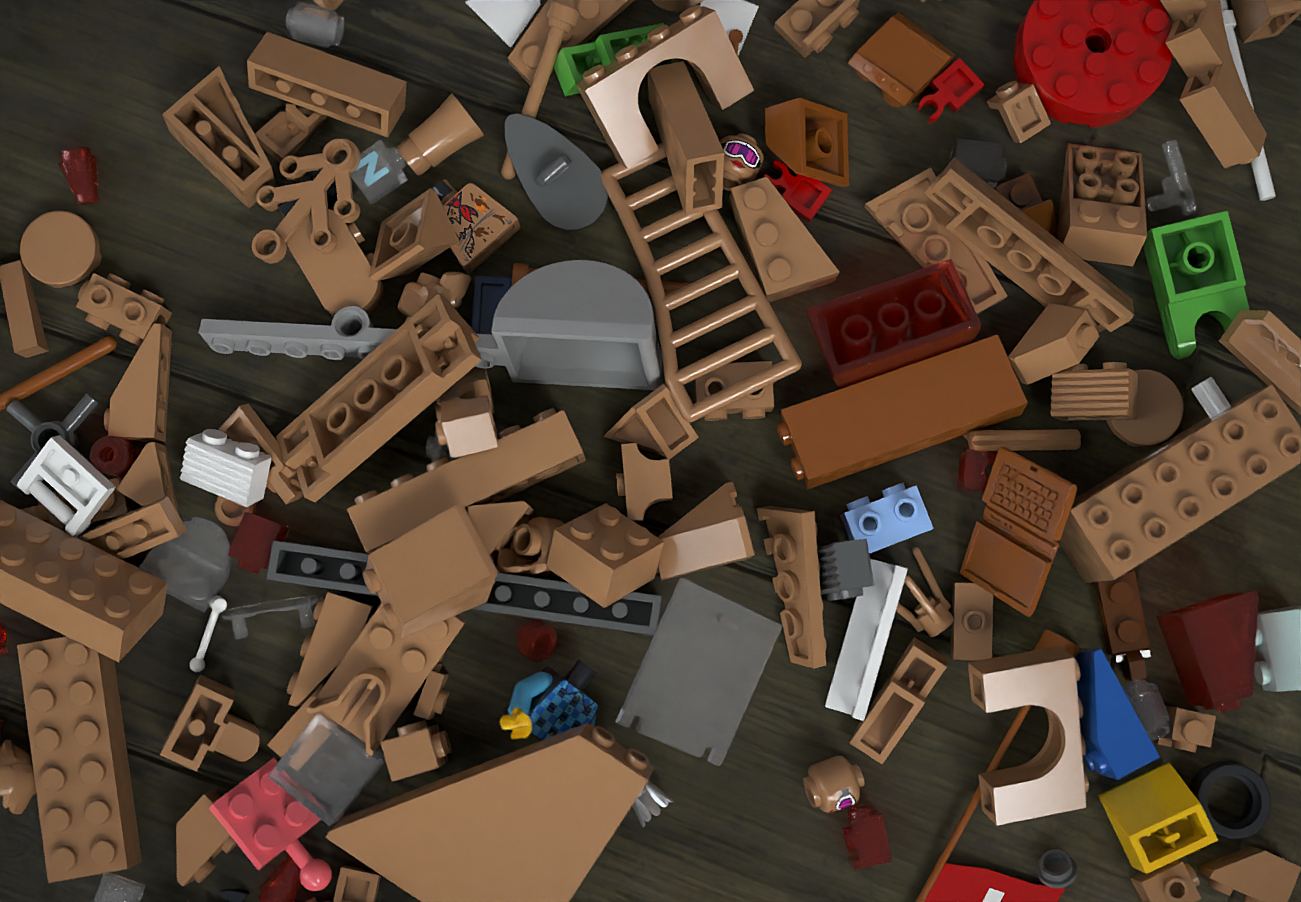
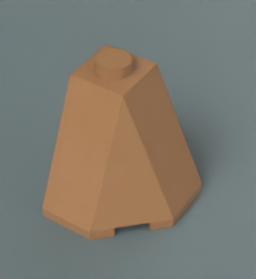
(706, 536)

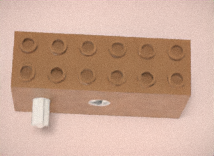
(1182, 482)

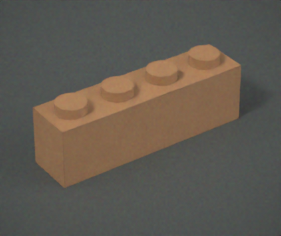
(326, 84)

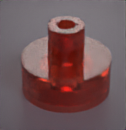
(536, 641)

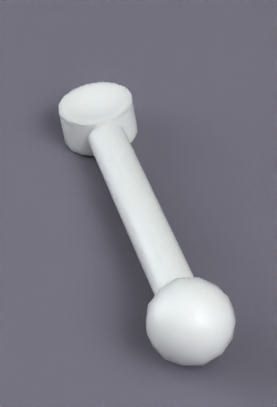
(217, 605)

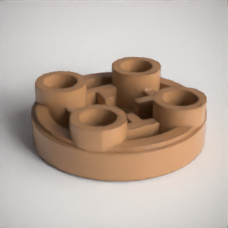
(60, 249)
(1158, 411)

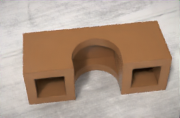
(467, 415)

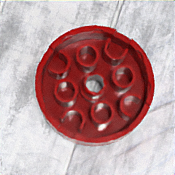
(1087, 84)

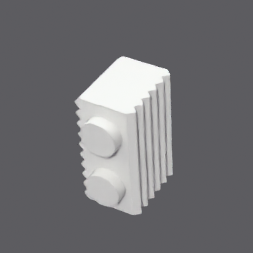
(226, 467)

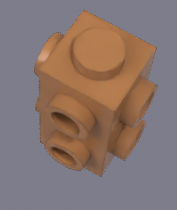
(113, 304)

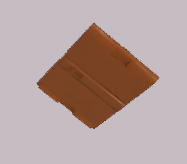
(1018, 530)

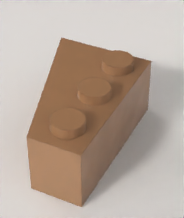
(219, 137)
(777, 242)

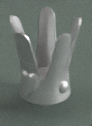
(646, 802)

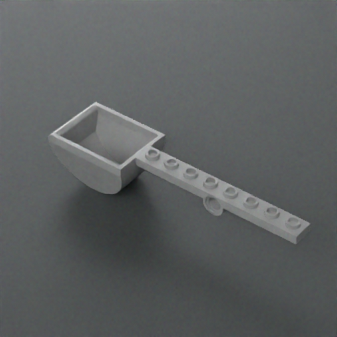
(551, 327)

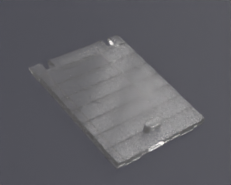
(699, 672)

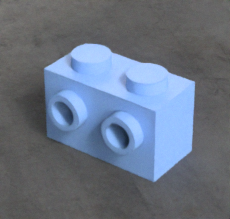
(887, 520)

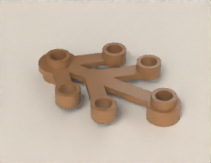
(310, 196)

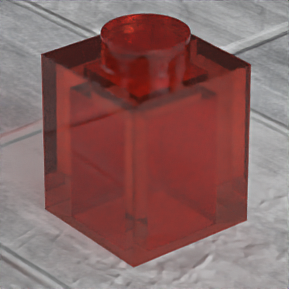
(255, 540)

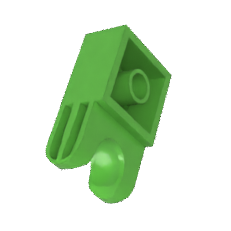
(1190, 291)

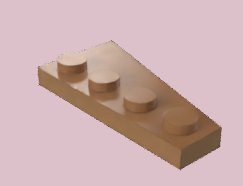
(922, 232)
(798, 581)

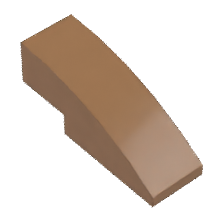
(899, 700)

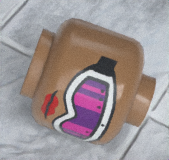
(741, 160)
(833, 784)

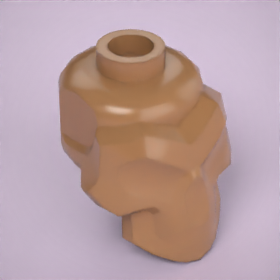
(416, 295)
(529, 548)

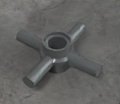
(44, 431)

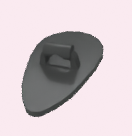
(555, 173)

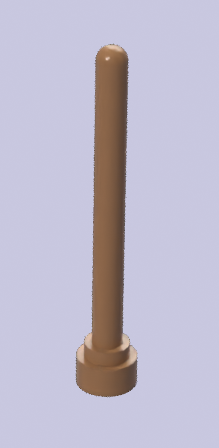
(560, 21)

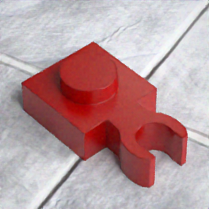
(952, 89)
(800, 192)

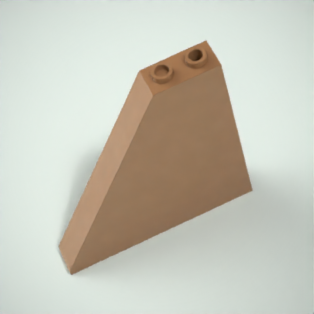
(505, 827)

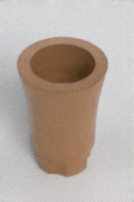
(439, 136)

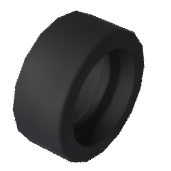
(1259, 798)

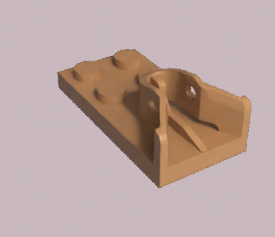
(382, 676)

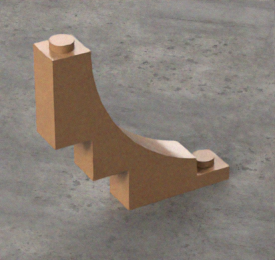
(1213, 86)

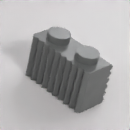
(844, 569)

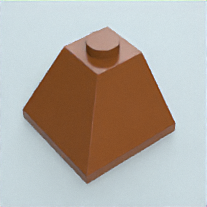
(810, 139)

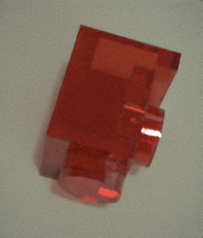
(972, 470)
(866, 837)

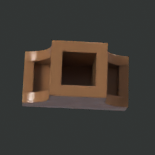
(642, 482)

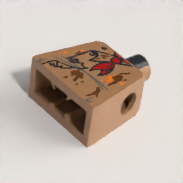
(477, 221)

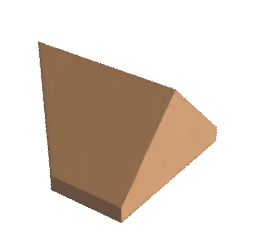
(654, 425)

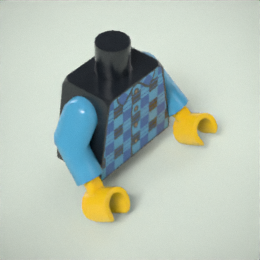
(550, 703)

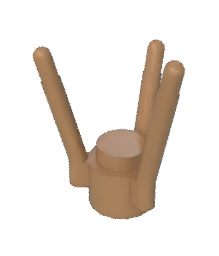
(931, 612)

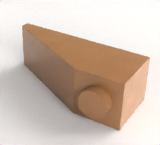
(141, 397)

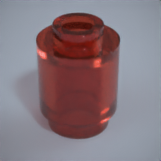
(108, 447)

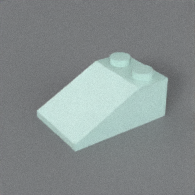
(1279, 649)

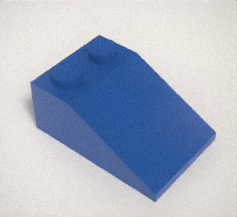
(1109, 723)

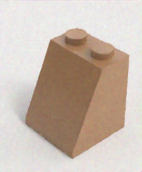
(431, 572)

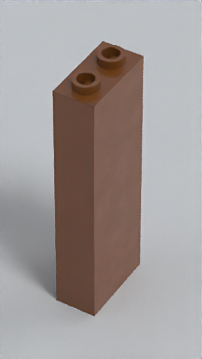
(901, 412)

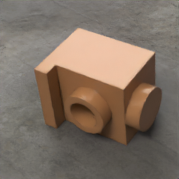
(1188, 729)

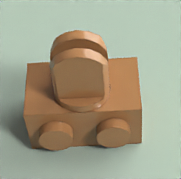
(208, 726)

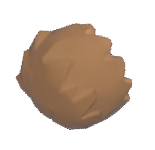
(16, 777)

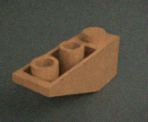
(336, 630)

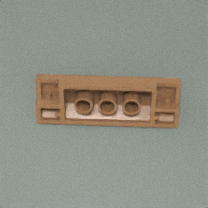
(1025, 249)
(379, 397)

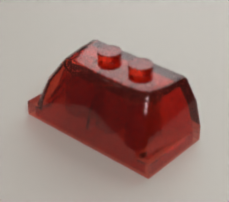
(894, 324)

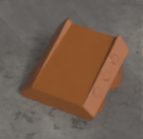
(901, 60)

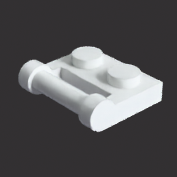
(71, 477)

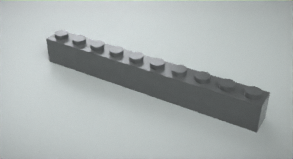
(508, 594)

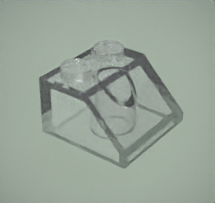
(326, 768)

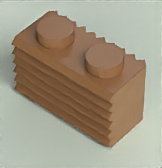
(1095, 394)

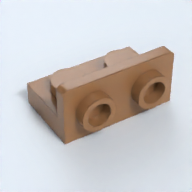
(811, 22)

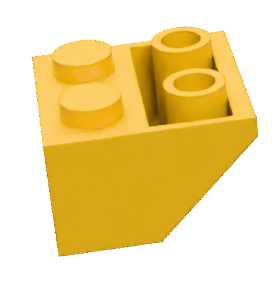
(1157, 818)

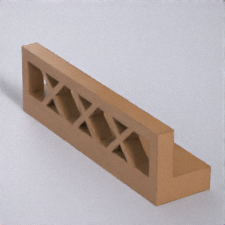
(1267, 351)

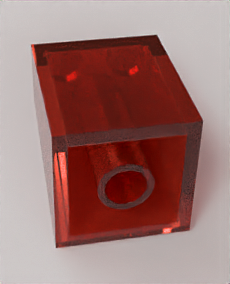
(1214, 648)

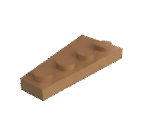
(592, 18)

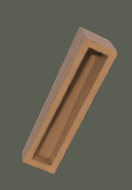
(22, 310)

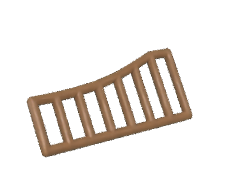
(664, 303)

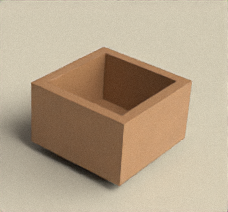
(604, 554)

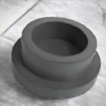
(1056, 869)

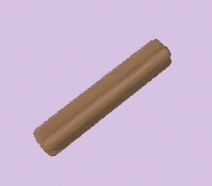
(1024, 440)

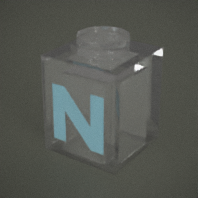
(379, 171)

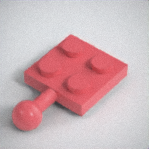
(270, 820)

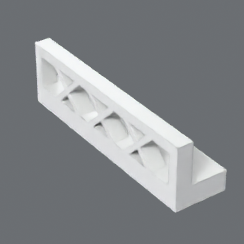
(865, 641)

